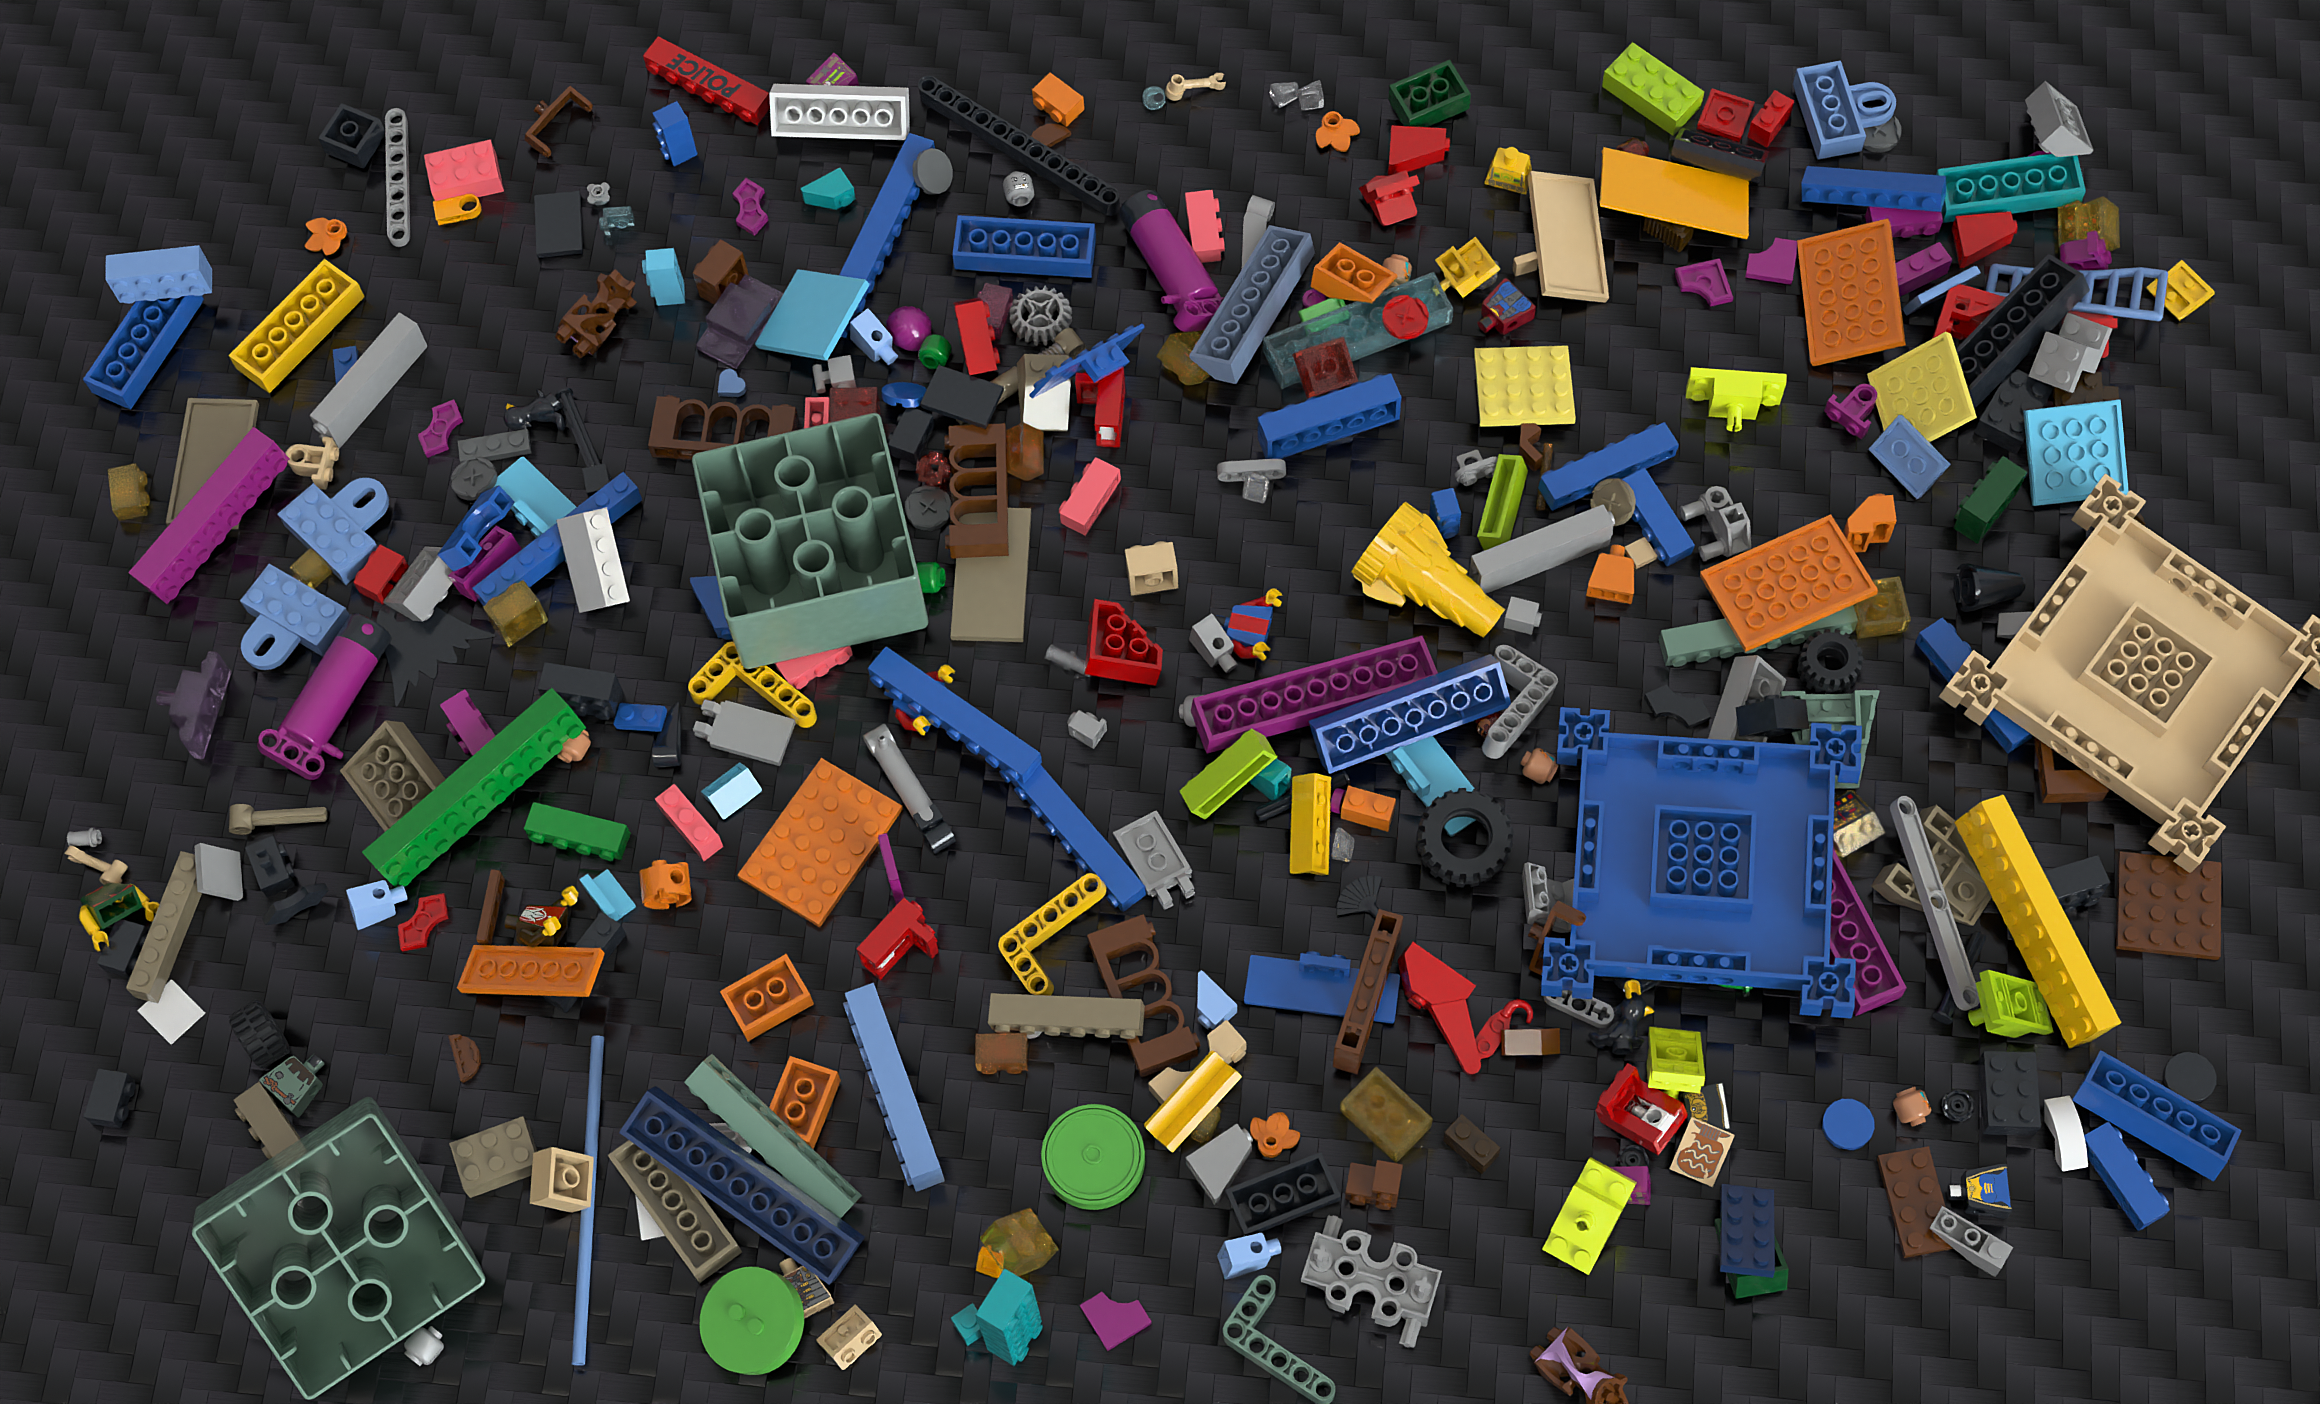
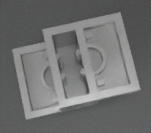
(2070, 352)

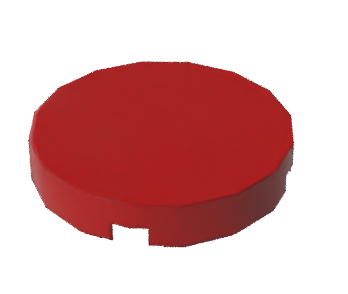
(1405, 317)

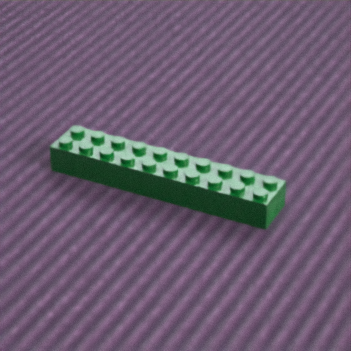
(474, 789)

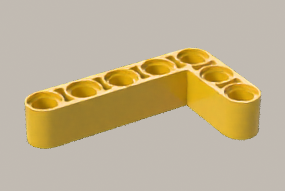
(755, 680)
(1047, 929)

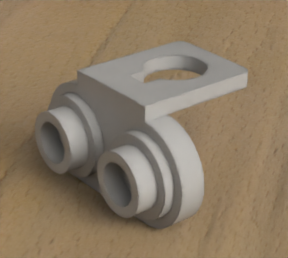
(1469, 474)

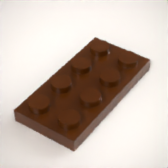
(1913, 1199)

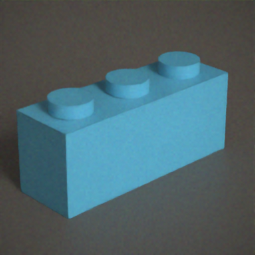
(664, 276)

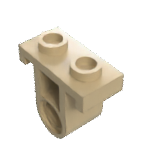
(316, 461)

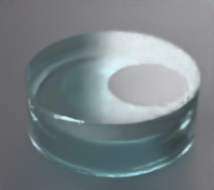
(1154, 97)

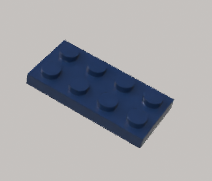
(1747, 1230)

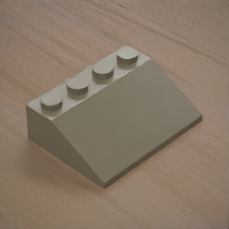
(391, 773)

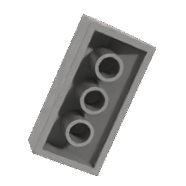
(2057, 123)
(592, 560)
(1747, 680)

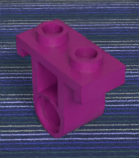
(2086, 253)
(1853, 410)

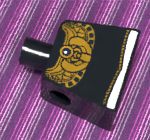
(1708, 1106)

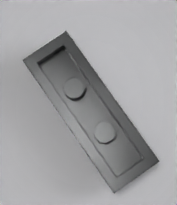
(495, 446)

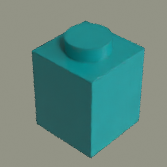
(967, 1324)

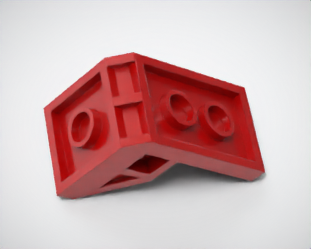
(1966, 306)

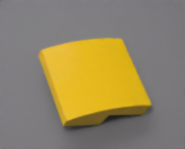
(2184, 290)

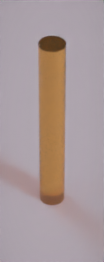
(1545, 466)

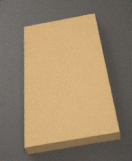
(1568, 237)

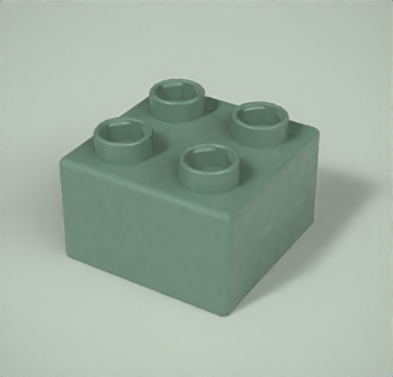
(809, 541)

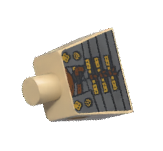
(809, 1287)

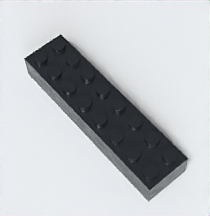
(2019, 325)

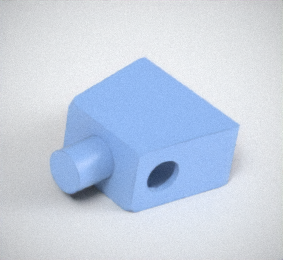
(872, 337)
(374, 902)
(1246, 1254)

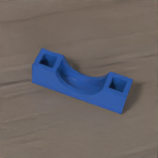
(463, 543)

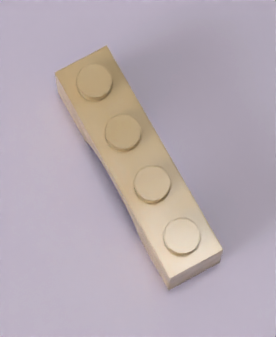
(1222, 1040)

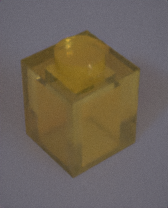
(310, 569)

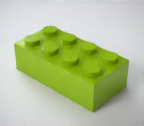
(1652, 89)

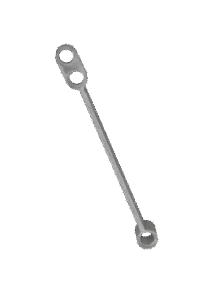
(1254, 224)

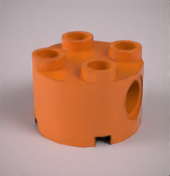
(665, 885)

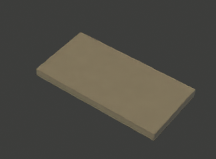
(208, 437)
(992, 590)

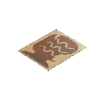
(1702, 1151)

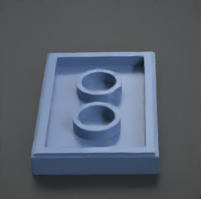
(1940, 290)
(1909, 456)

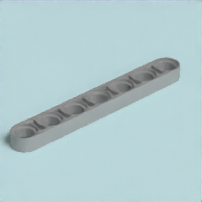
(402, 185)

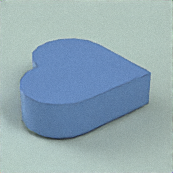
(731, 384)

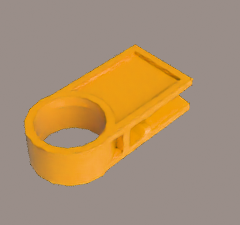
(451, 211)

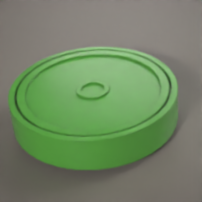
(1093, 1156)
(751, 1321)

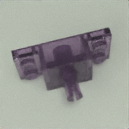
(738, 320)
(197, 702)

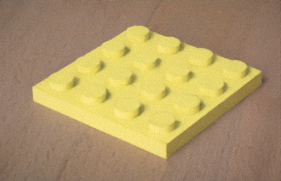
(1524, 385)
(1925, 389)

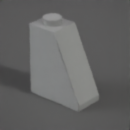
(1220, 1161)

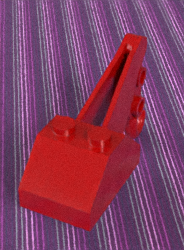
(1444, 993)

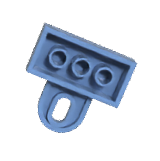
(1836, 110)
(336, 526)
(290, 615)

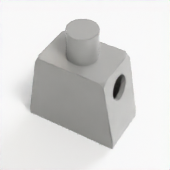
(1208, 636)

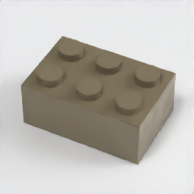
(494, 1156)

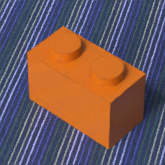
(1057, 99)
(1368, 808)

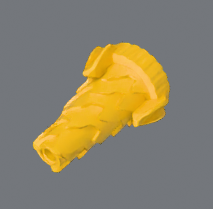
(1414, 561)

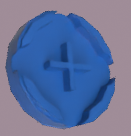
(902, 392)
(1848, 1124)

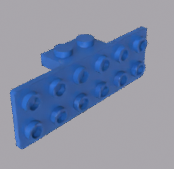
(1098, 363)
(1312, 985)

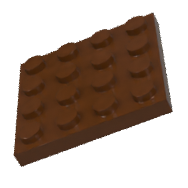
(2167, 907)

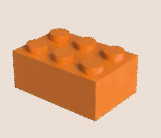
(767, 997)
(805, 1097)

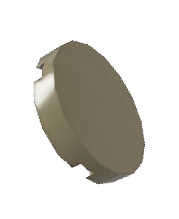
(1616, 497)

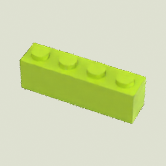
(1502, 501)
(1228, 773)

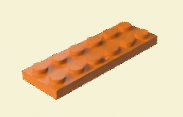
(531, 970)

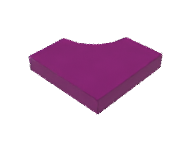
(1775, 263)
(1706, 280)
(1114, 1320)

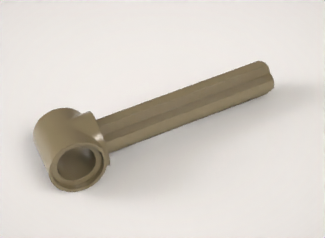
(244, 818)

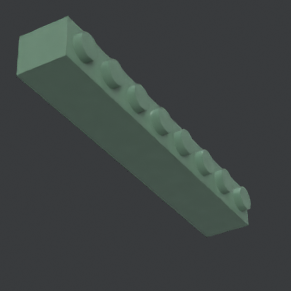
(1716, 638)
(770, 1136)

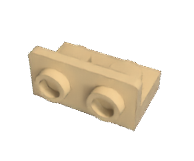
(849, 1337)

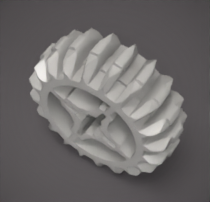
(1040, 305)

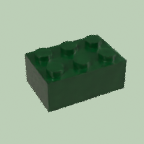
(1429, 96)
(1989, 499)

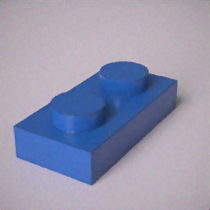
(343, 360)
(640, 717)

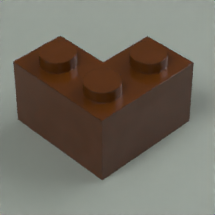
(1374, 1184)

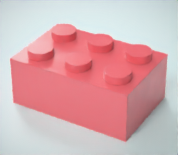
(464, 171)

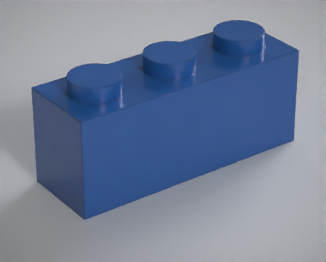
(674, 134)

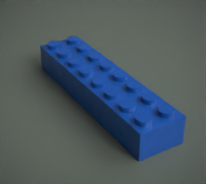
(1410, 713)

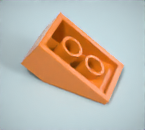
(1350, 276)

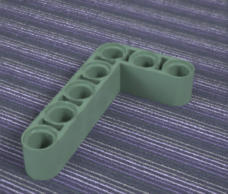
(1272, 1349)

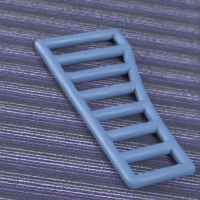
(2113, 276)

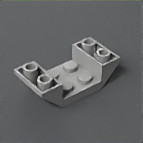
(1542, 894)

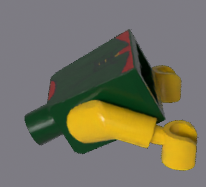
(110, 905)

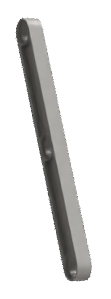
(1941, 918)

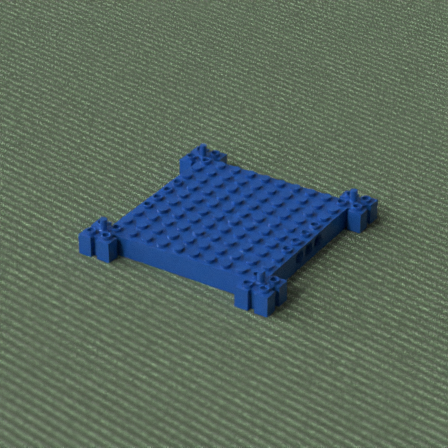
(1704, 862)

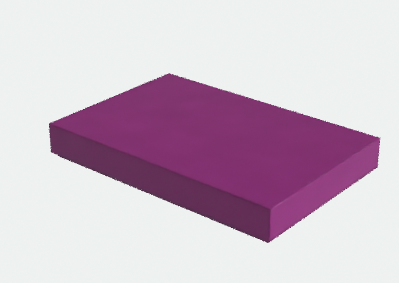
(891, 868)

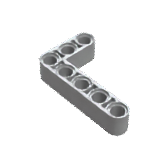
(1536, 691)

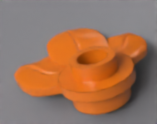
(1338, 134)
(323, 235)
(1274, 1131)

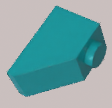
(829, 191)

